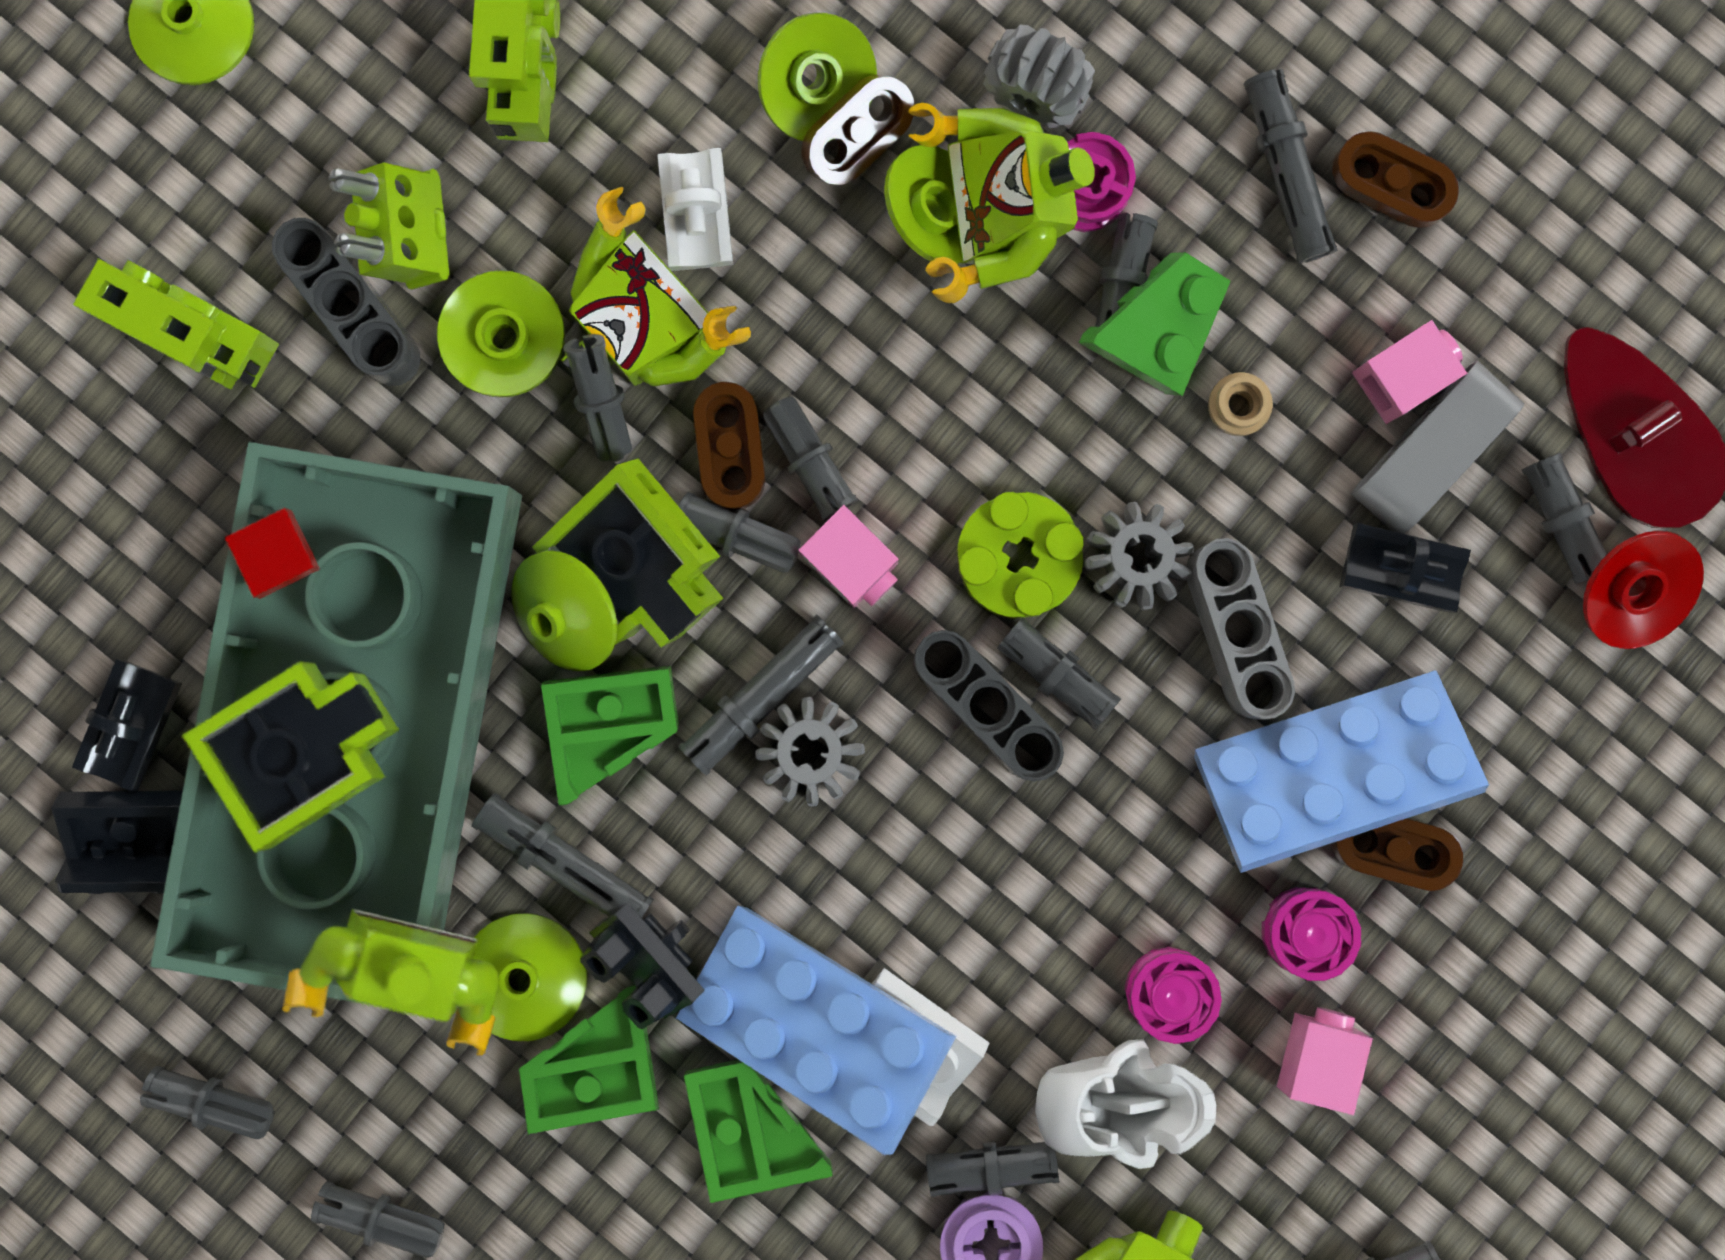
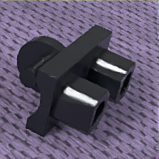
(1404, 568)
(126, 724)
(648, 958)

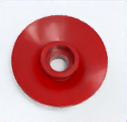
(1643, 589)

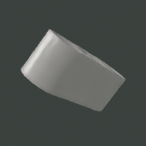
(1437, 449)
(1264, 651)

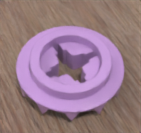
(1008, 1217)

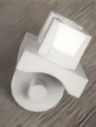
(695, 210)

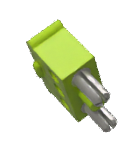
(395, 223)

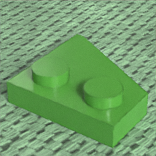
(1162, 323)
(605, 723)
(591, 1074)
(748, 1133)

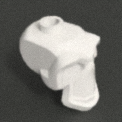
(1123, 1107)

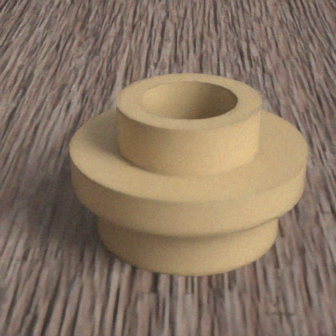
(1253, 390)

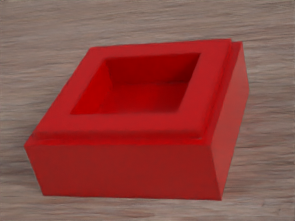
(272, 553)

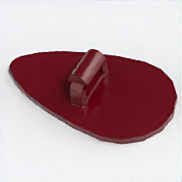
(1642, 432)

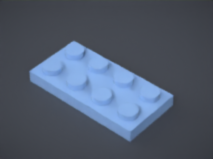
(1340, 771)
(817, 1029)

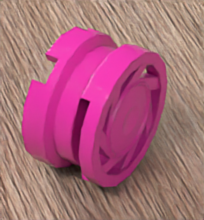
(1112, 184)
(1311, 933)
(1173, 995)

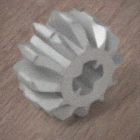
(1039, 76)
(1159, 548)
(806, 772)

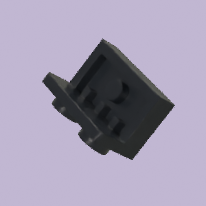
(115, 840)

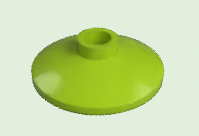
(194, 50)
(840, 58)
(923, 202)
(483, 309)
(564, 610)
(554, 968)

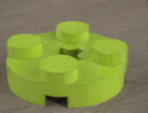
(1055, 545)

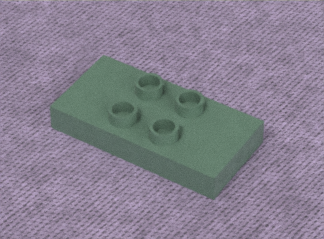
(414, 604)

